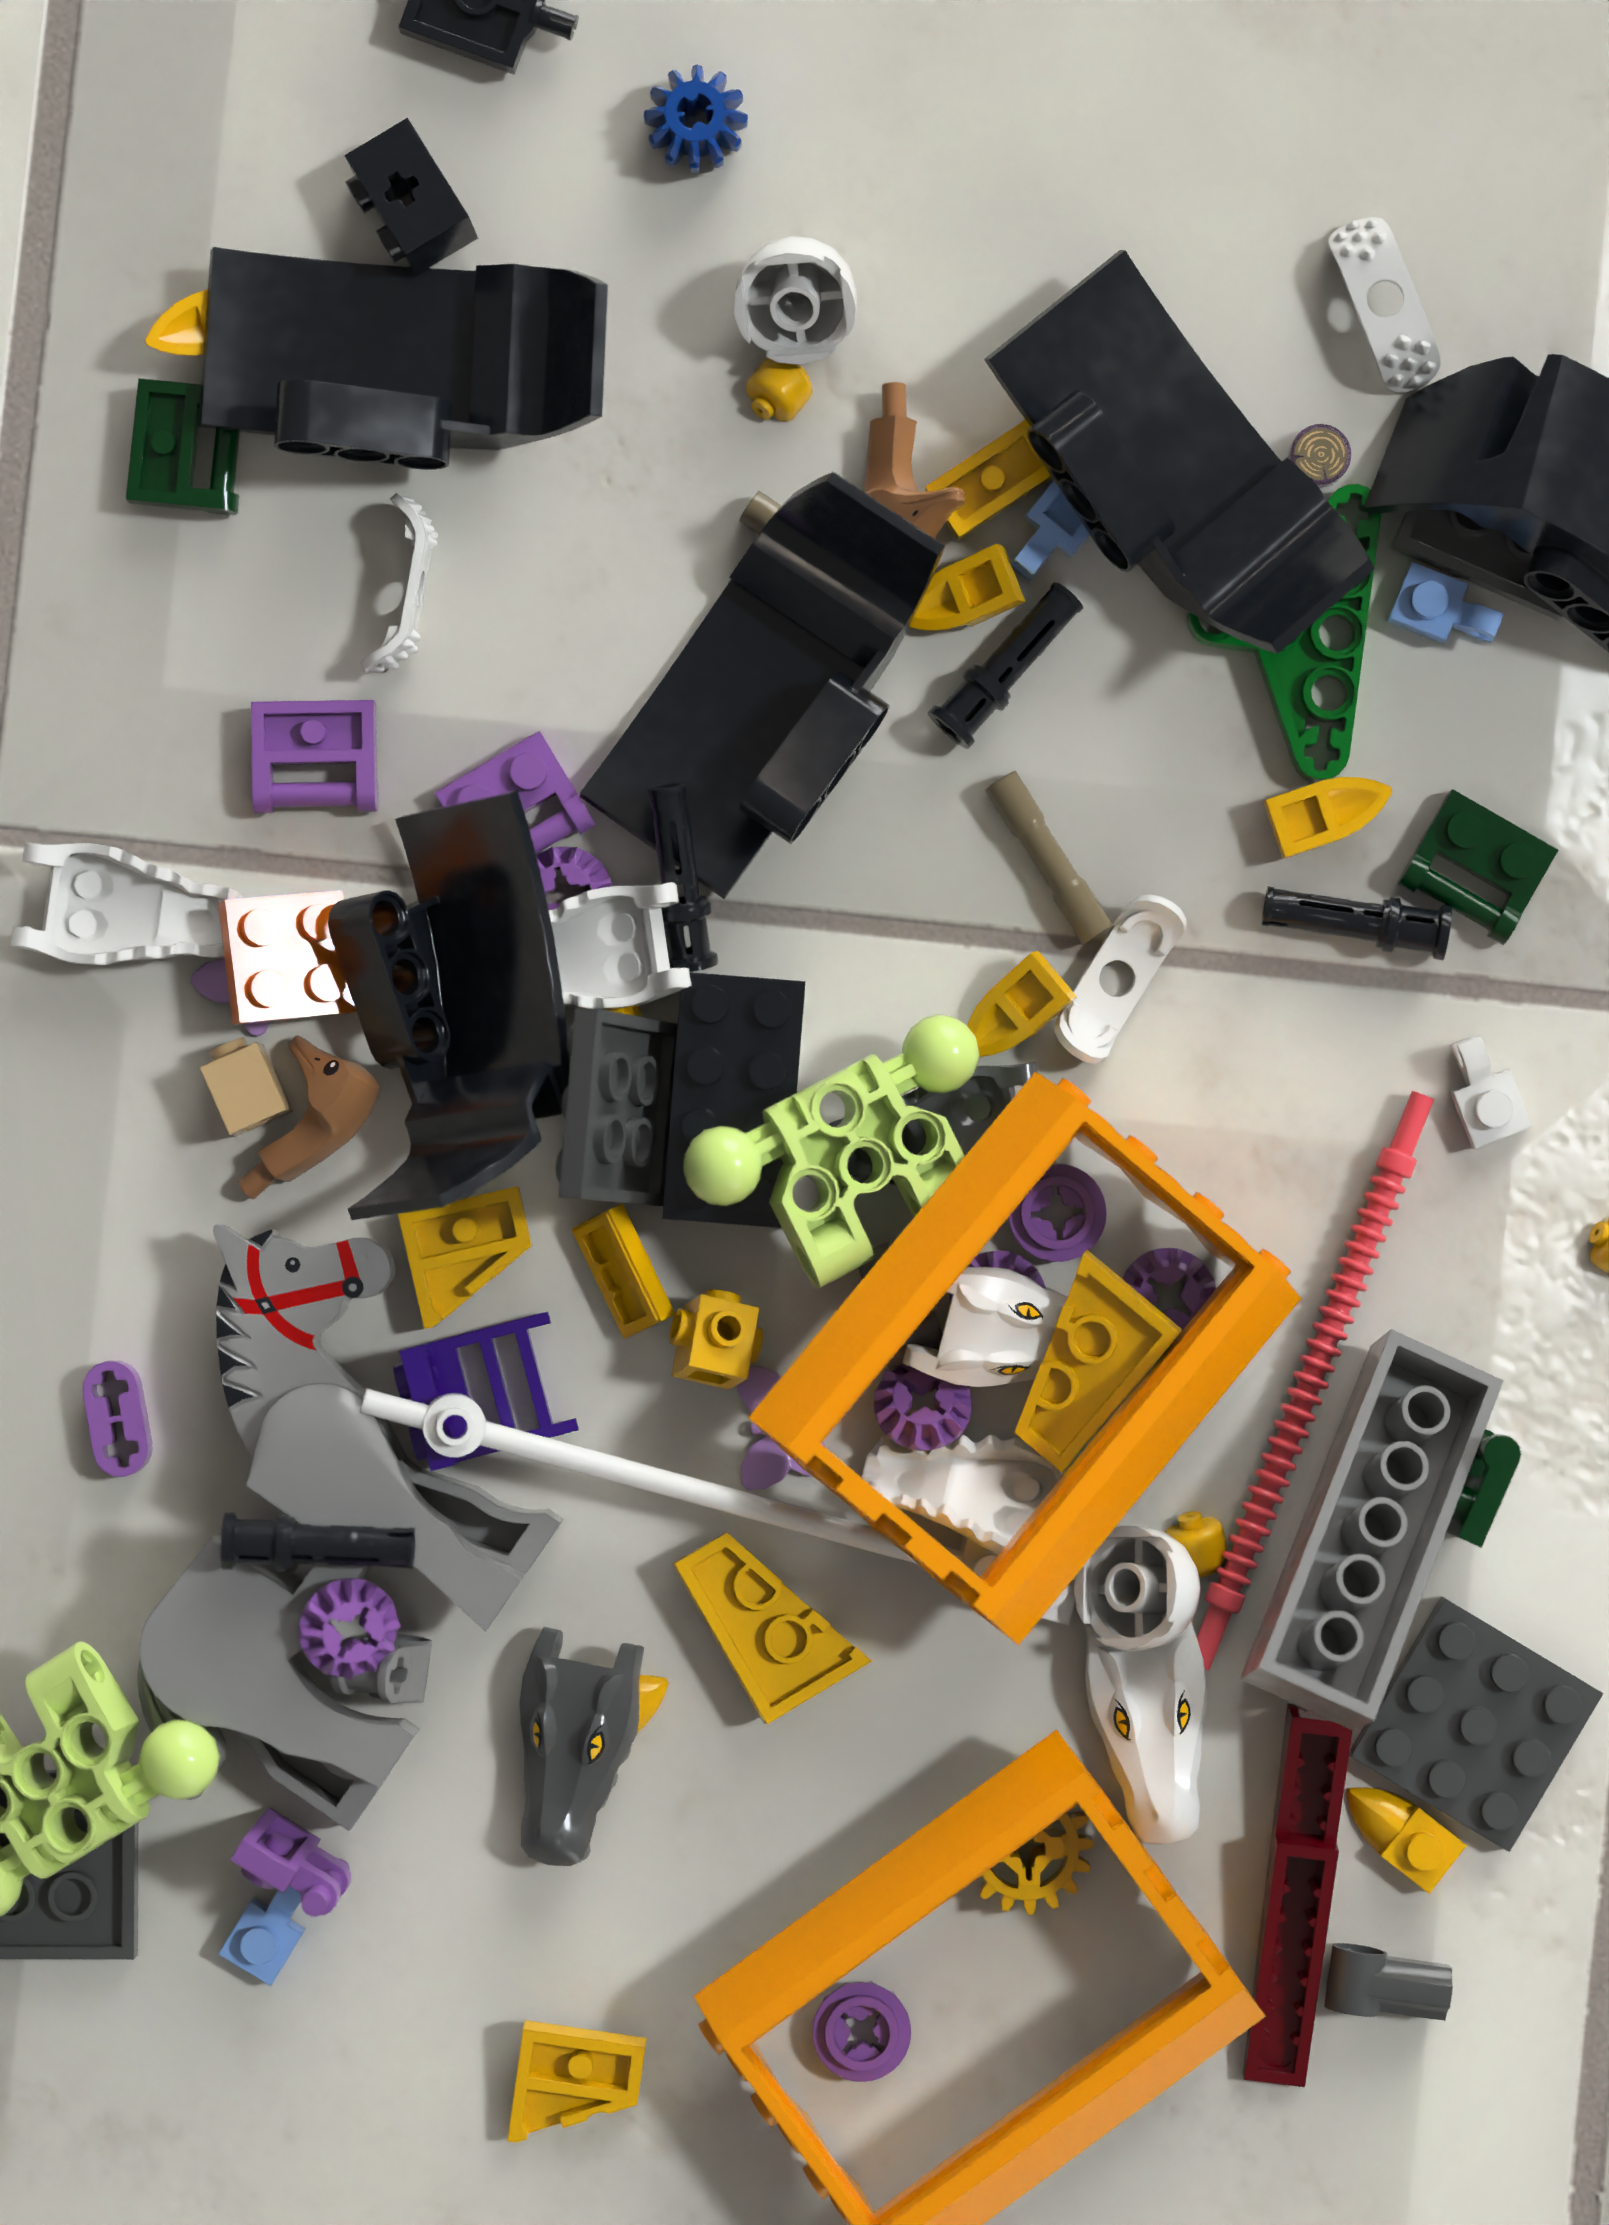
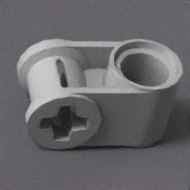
(399, 1675)

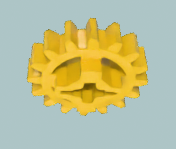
(1055, 1845)

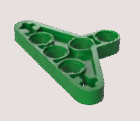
(1306, 659)

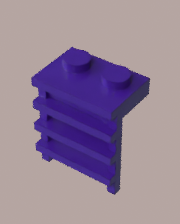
(437, 1370)

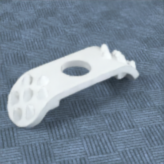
(1399, 342)
(401, 639)
(1142, 941)

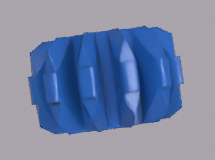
(691, 98)

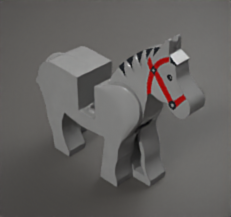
(229, 1639)

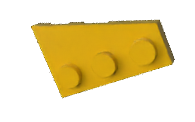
(1094, 1360)
(764, 1629)

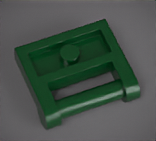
(166, 452)
(1486, 849)
(1485, 1487)

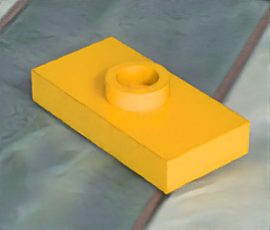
(623, 1271)

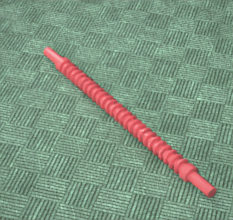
(1395, 1164)

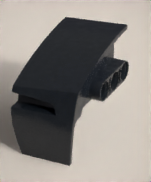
(396, 361)
(1520, 461)
(1172, 465)
(775, 680)
(460, 999)

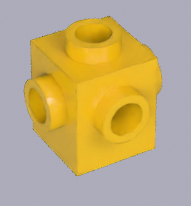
(715, 1339)

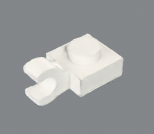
(1488, 1102)

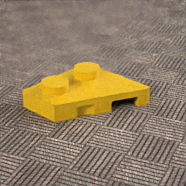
(462, 1248)
(572, 2075)

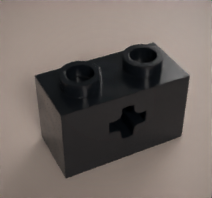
(401, 165)

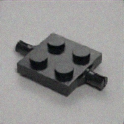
(484, 29)

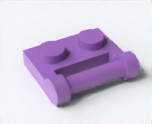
(314, 736)
(537, 777)

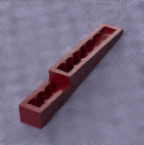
(1297, 1896)

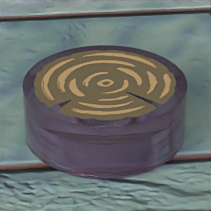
(1321, 454)

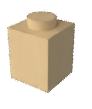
(245, 1086)

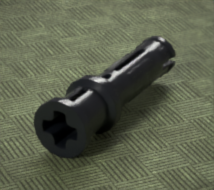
(987, 685)
(668, 805)
(1387, 924)
(288, 1543)

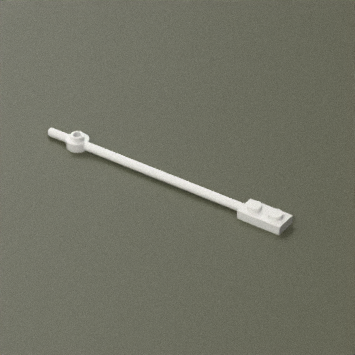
(656, 1480)

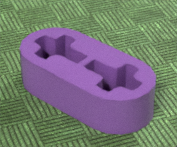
(102, 1420)

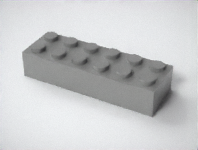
(1372, 1531)

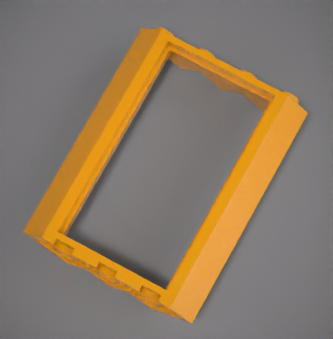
(923, 1268)
(901, 1892)

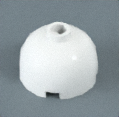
(795, 300)
(1138, 1589)

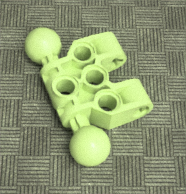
(829, 1238)
(39, 1818)

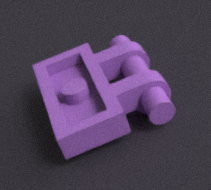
(286, 1856)

